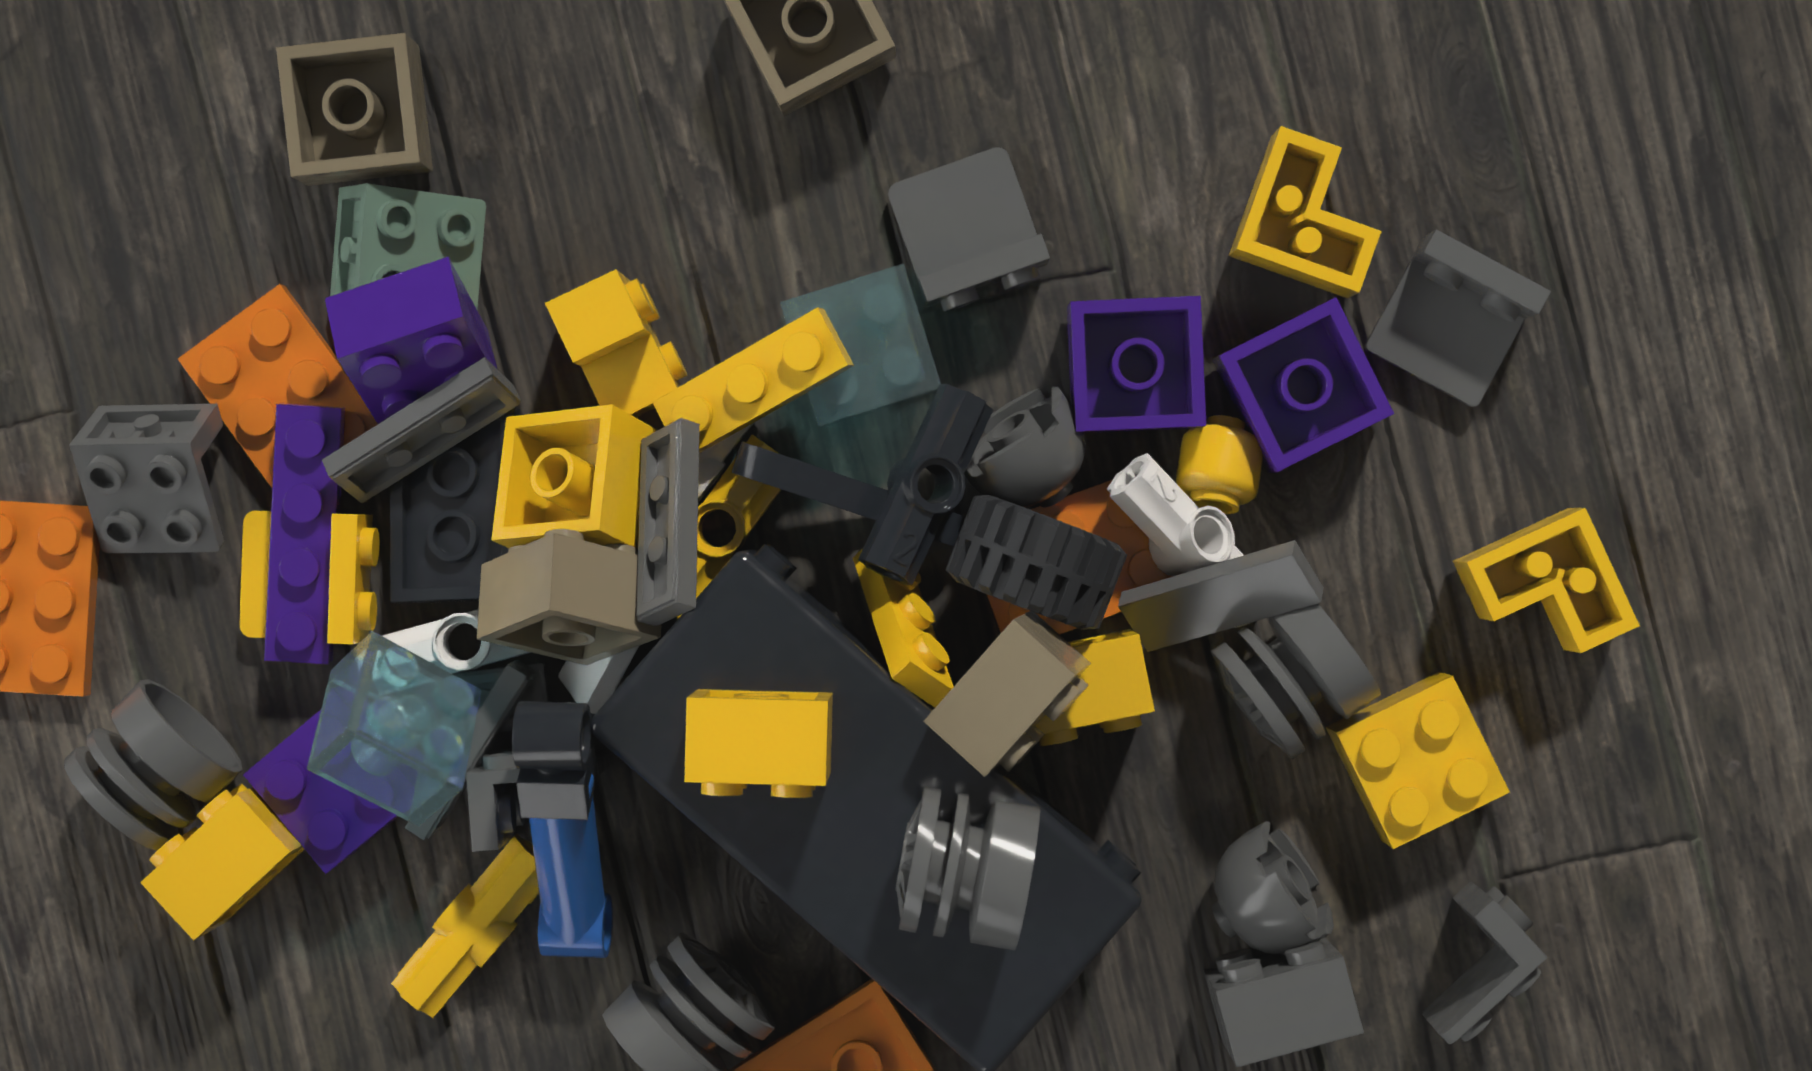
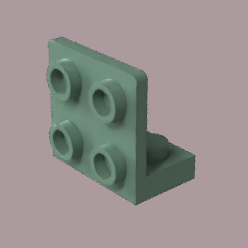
(400, 229)

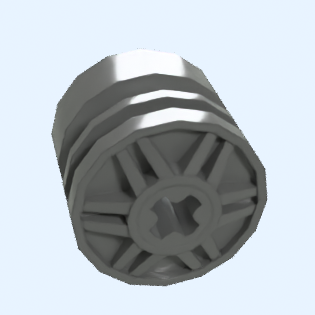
(1295, 674)
(148, 770)
(969, 868)
(700, 1007)

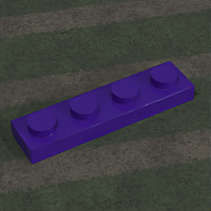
(301, 533)

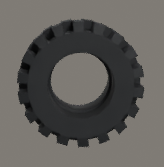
(1036, 562)

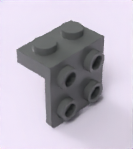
(968, 229)
(1503, 970)

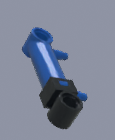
(556, 793)

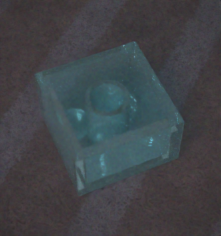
(883, 339)
(395, 729)

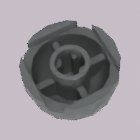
(1029, 451)
(1267, 893)

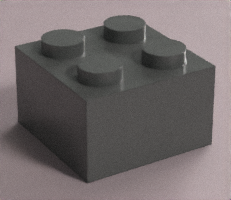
(1282, 1001)

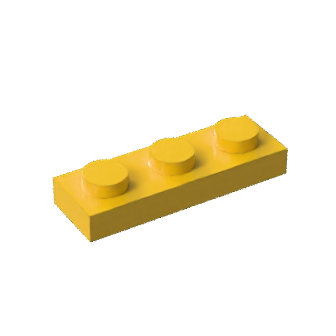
(758, 379)
(906, 634)

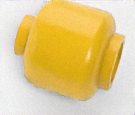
(1220, 464)

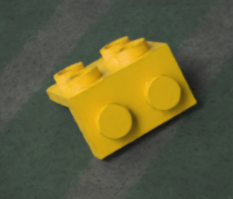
(352, 553)

